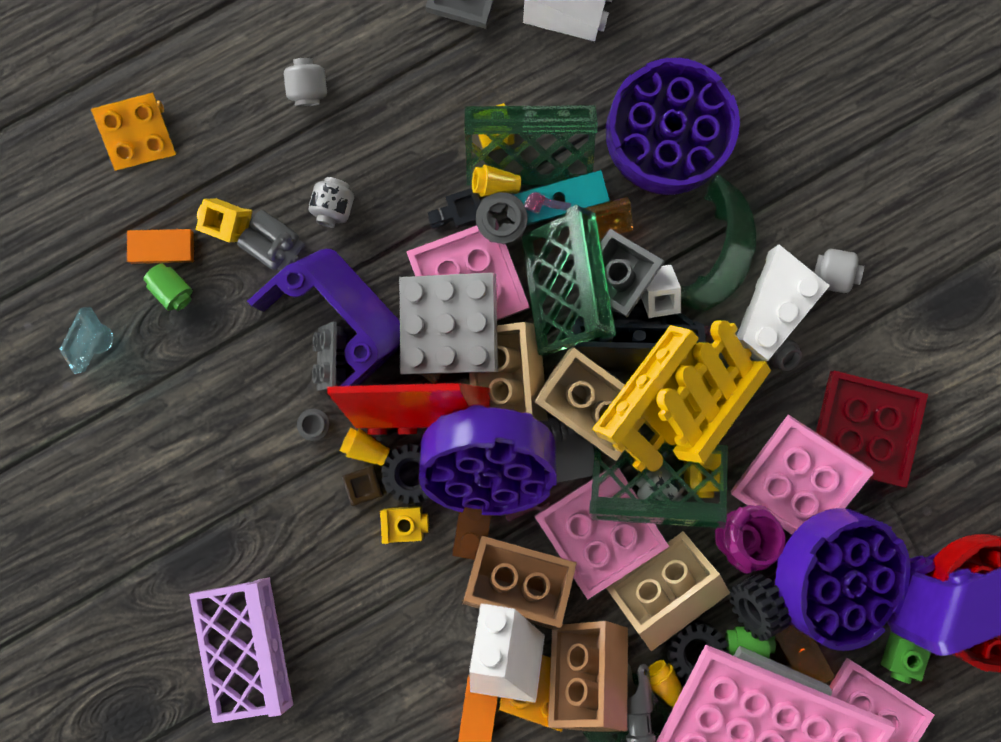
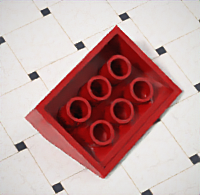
(404, 405)

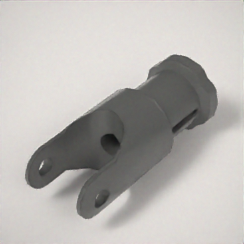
(639, 707)

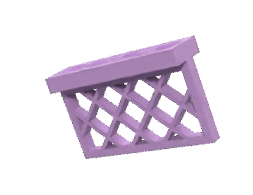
(267, 651)

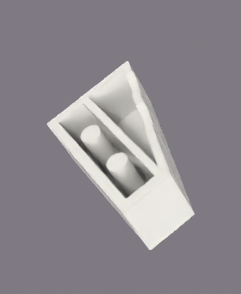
(779, 303)

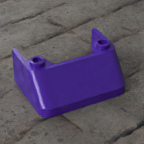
(359, 306)
(948, 613)

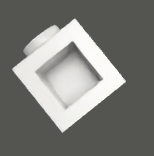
(663, 294)

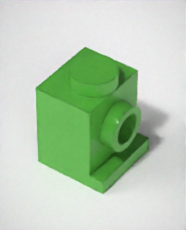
(896, 658)

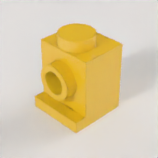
(222, 219)
(390, 524)

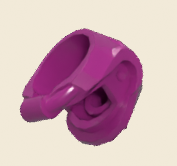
(751, 538)

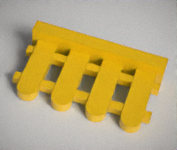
(638, 400)
(720, 407)

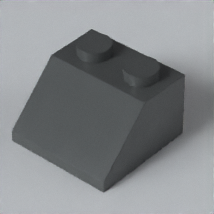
(627, 271)

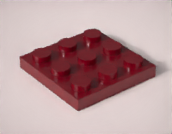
(873, 424)

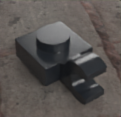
(460, 209)

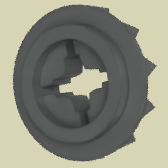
(496, 204)

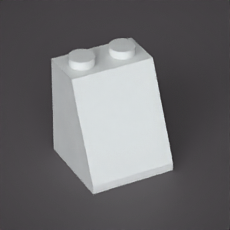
(569, 17)
(506, 655)

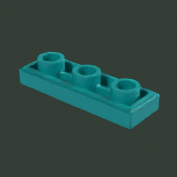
(580, 190)

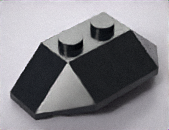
(633, 338)

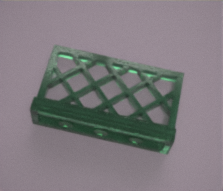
(533, 121)
(587, 274)
(660, 511)

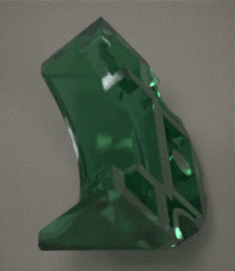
(736, 252)

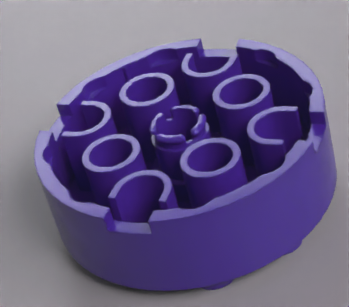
(679, 94)
(488, 461)
(843, 578)

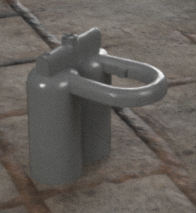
(270, 241)

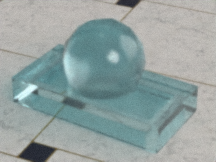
(84, 339)

